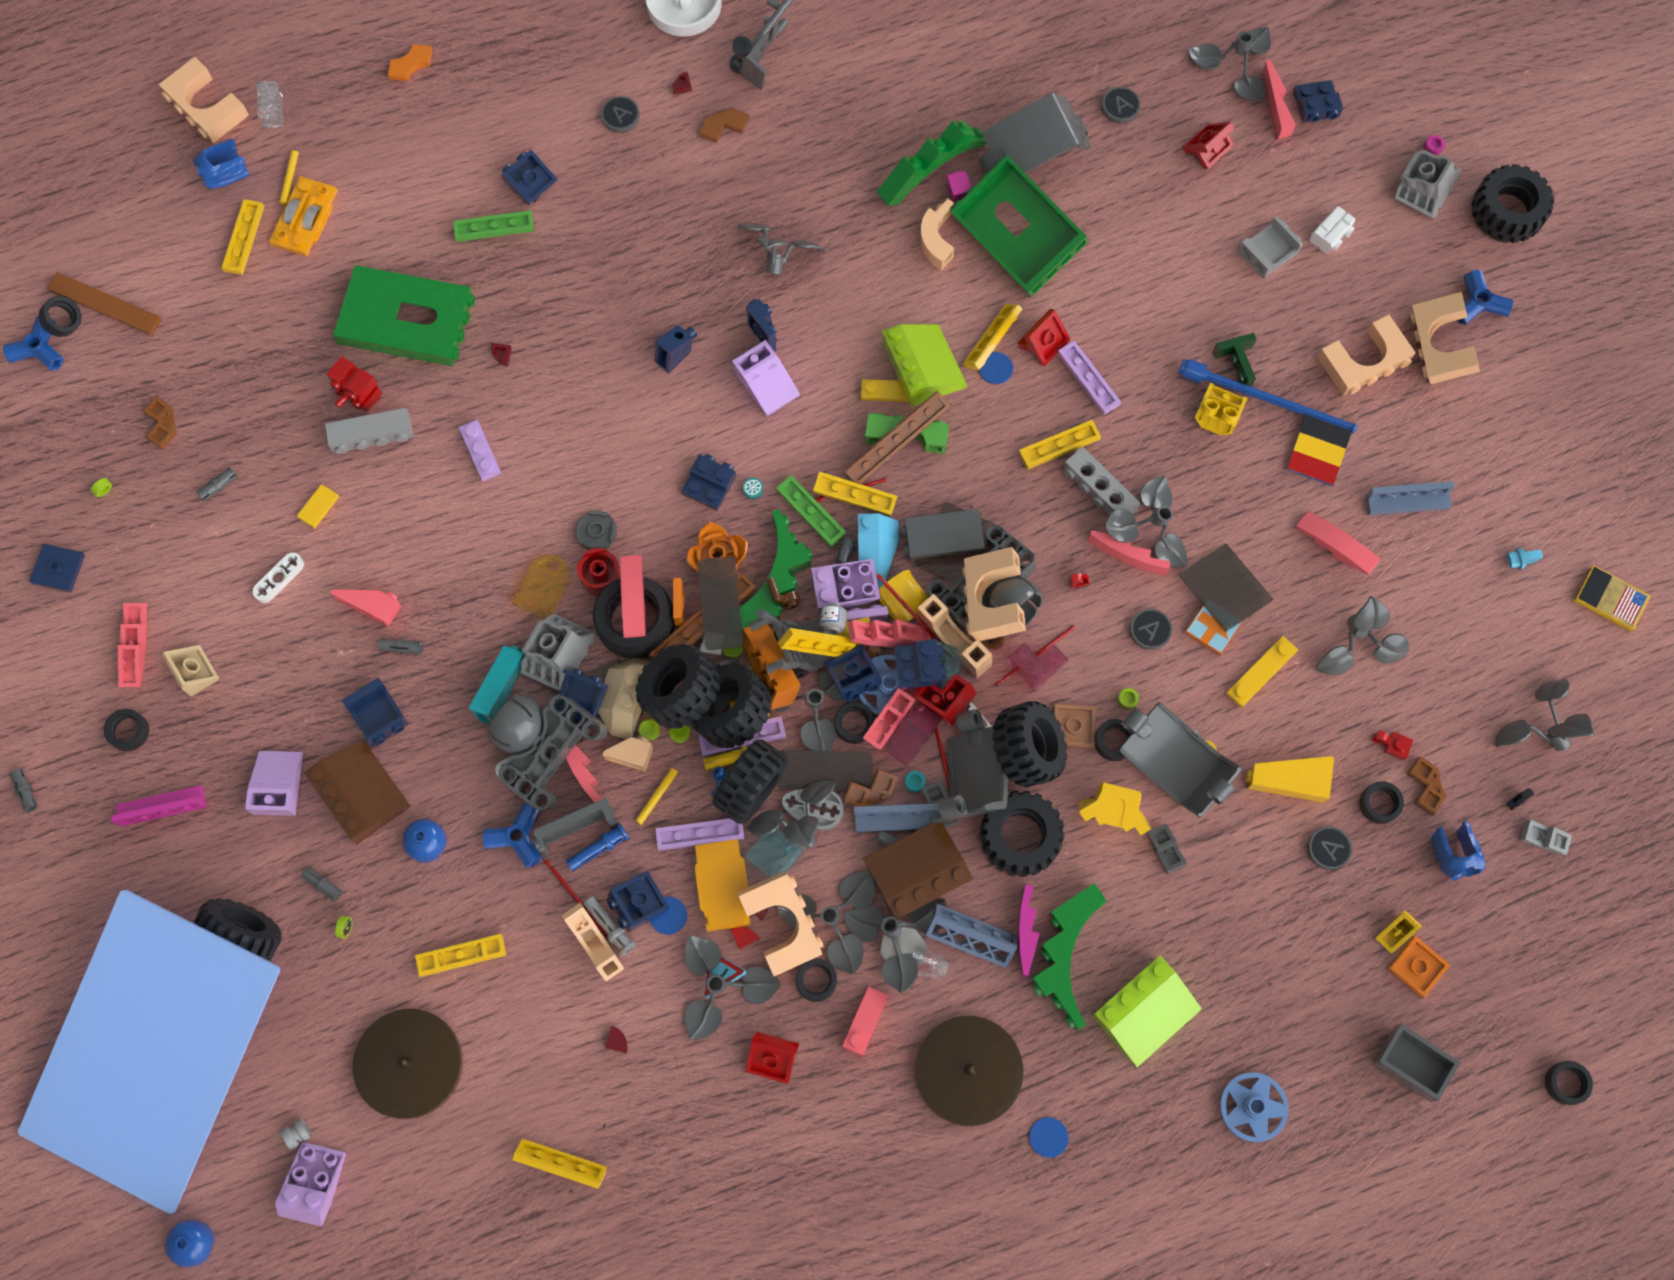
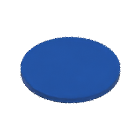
(997, 368)
(672, 919)
(1049, 1137)

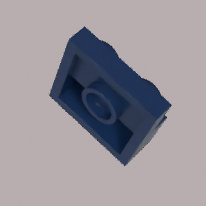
(1318, 101)
(528, 176)
(761, 323)
(709, 481)
(920, 664)
(853, 673)
(637, 901)

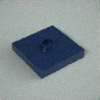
(57, 568)

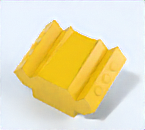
(1115, 807)

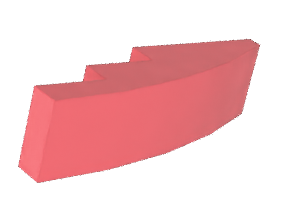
(1338, 542)
(1128, 554)
(632, 596)
(886, 634)
(133, 645)
(890, 717)
(578, 761)

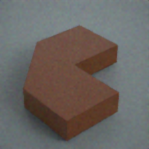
(730, 119)
(165, 429)
(1428, 776)
(880, 789)

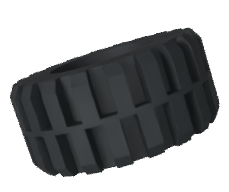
(1522, 184)
(692, 696)
(744, 716)
(1029, 744)
(750, 781)
(1017, 862)
(240, 926)

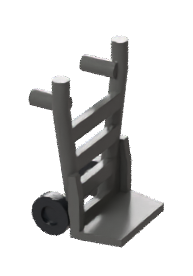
(749, 53)
(798, 661)

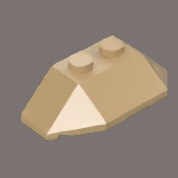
(619, 706)

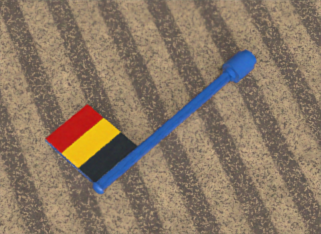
(1321, 436)

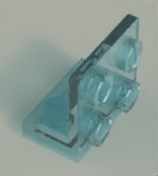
(775, 853)

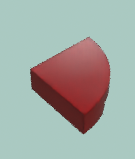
(1079, 580)
(744, 936)

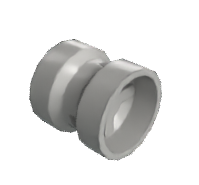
(297, 1132)

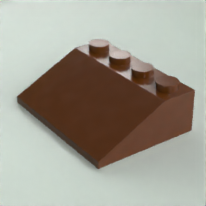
(357, 790)
(917, 869)

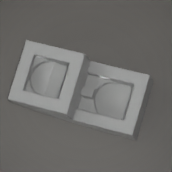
(1546, 838)

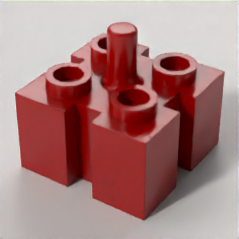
(354, 385)

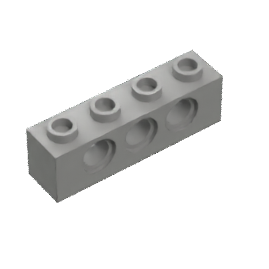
(1113, 489)

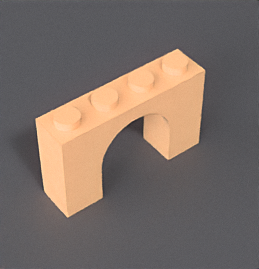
(212, 121)
(1428, 317)
(1351, 376)
(980, 573)
(973, 654)
(802, 944)

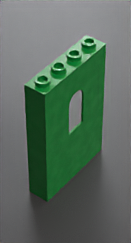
(1042, 247)
(372, 308)

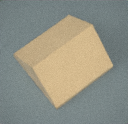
(191, 668)

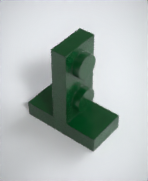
(1238, 358)

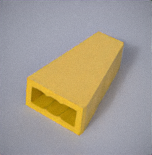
(1297, 778)

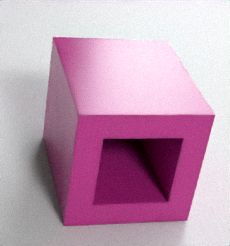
(957, 185)

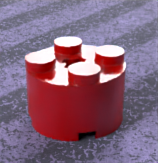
(591, 563)

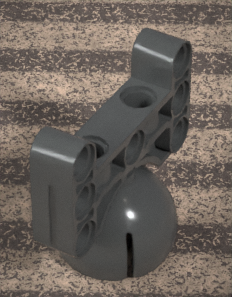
(1001, 592)
(530, 736)

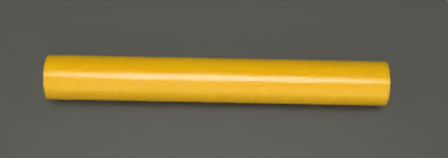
(288, 177)
(656, 796)

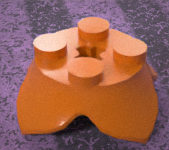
(714, 539)

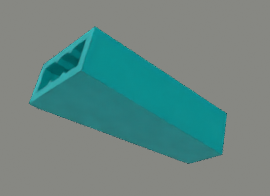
(497, 684)

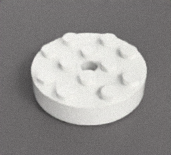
(683, 16)

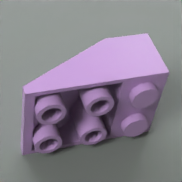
(765, 378)
(845, 584)
(275, 783)
(310, 1184)

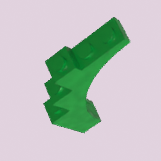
(934, 152)
(789, 560)
(1058, 951)

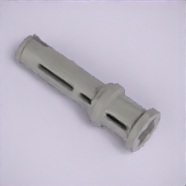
(615, 934)

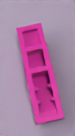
(1026, 938)

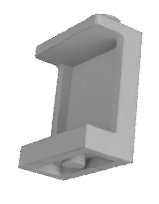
(1270, 247)

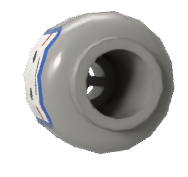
(832, 619)

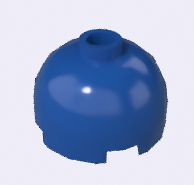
(424, 840)
(189, 1243)

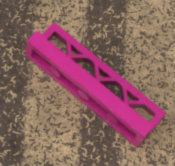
(159, 806)

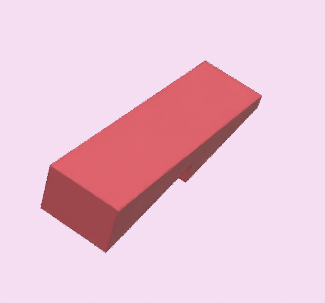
(1276, 91)

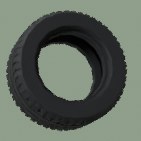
(633, 647)

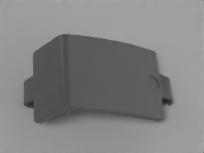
(1035, 134)
(1178, 759)
(974, 773)

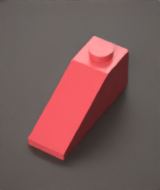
(371, 603)
(865, 1022)

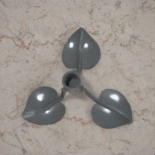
(1256, 41)
(775, 259)
(1158, 496)
(1371, 616)
(818, 734)
(1559, 734)
(801, 830)
(865, 923)
(848, 951)
(700, 957)

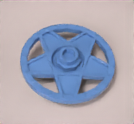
(889, 684)
(1254, 1107)

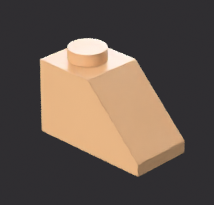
(631, 753)

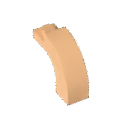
(933, 246)
(593, 942)

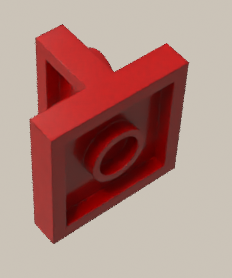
(1211, 143)
(1045, 337)
(771, 1057)

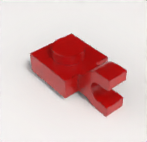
(1396, 744)

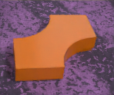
(416, 58)

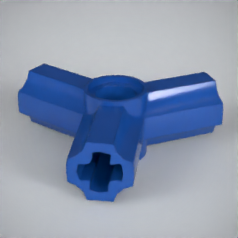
(1478, 289)
(26, 348)
(524, 847)

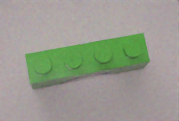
(932, 437)

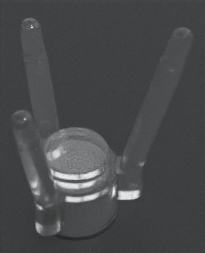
(938, 964)

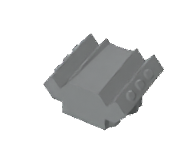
(1427, 182)
(554, 647)

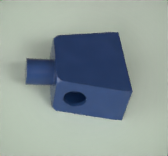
(673, 347)

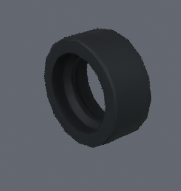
(68, 305)
(847, 707)
(115, 718)
(1099, 746)
(1395, 794)
(816, 997)
(1584, 1076)

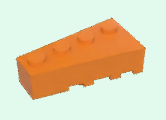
(763, 650)

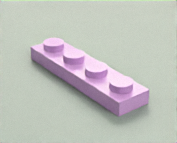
(1089, 377)
(771, 731)
(698, 834)

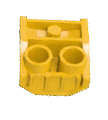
(1220, 410)
(908, 590)

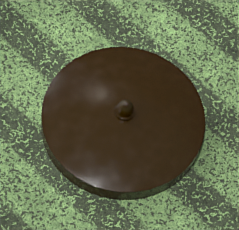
(407, 1064)
(969, 1071)

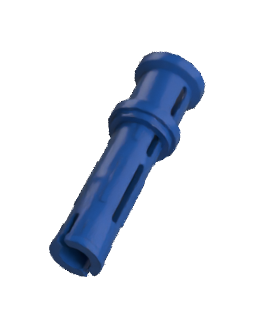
(606, 842)

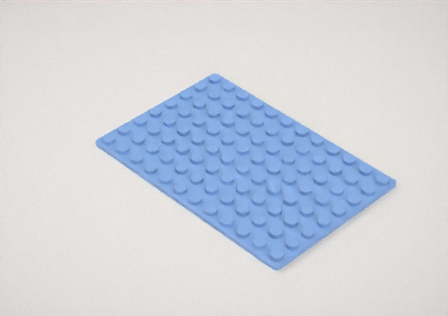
(148, 1051)

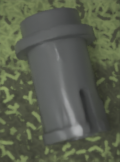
(845, 551)

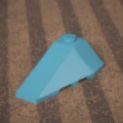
(878, 541)

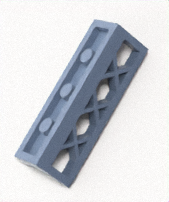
(1409, 498)
(894, 817)
(958, 923)

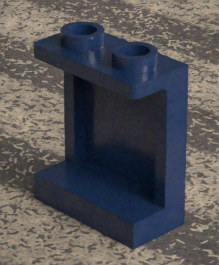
(584, 691)
(375, 712)

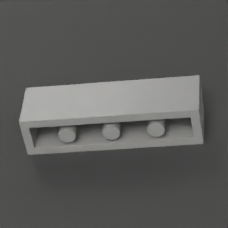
(369, 431)

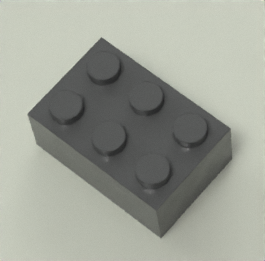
(1416, 1063)

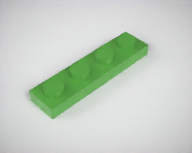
(493, 226)
(811, 511)

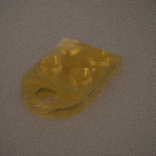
(542, 587)

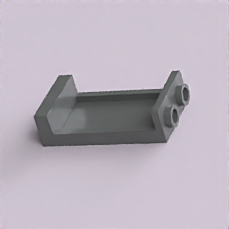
(943, 534)
(572, 823)

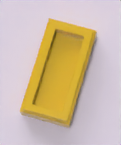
(318, 506)

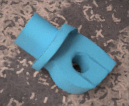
(1520, 558)

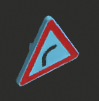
(727, 970)

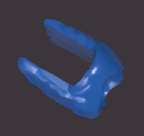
(220, 165)
(1455, 866)

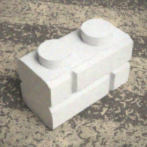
(1332, 230)

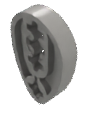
(825, 821)

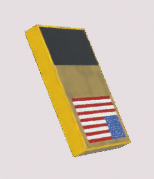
(1612, 598)

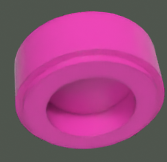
(1434, 144)

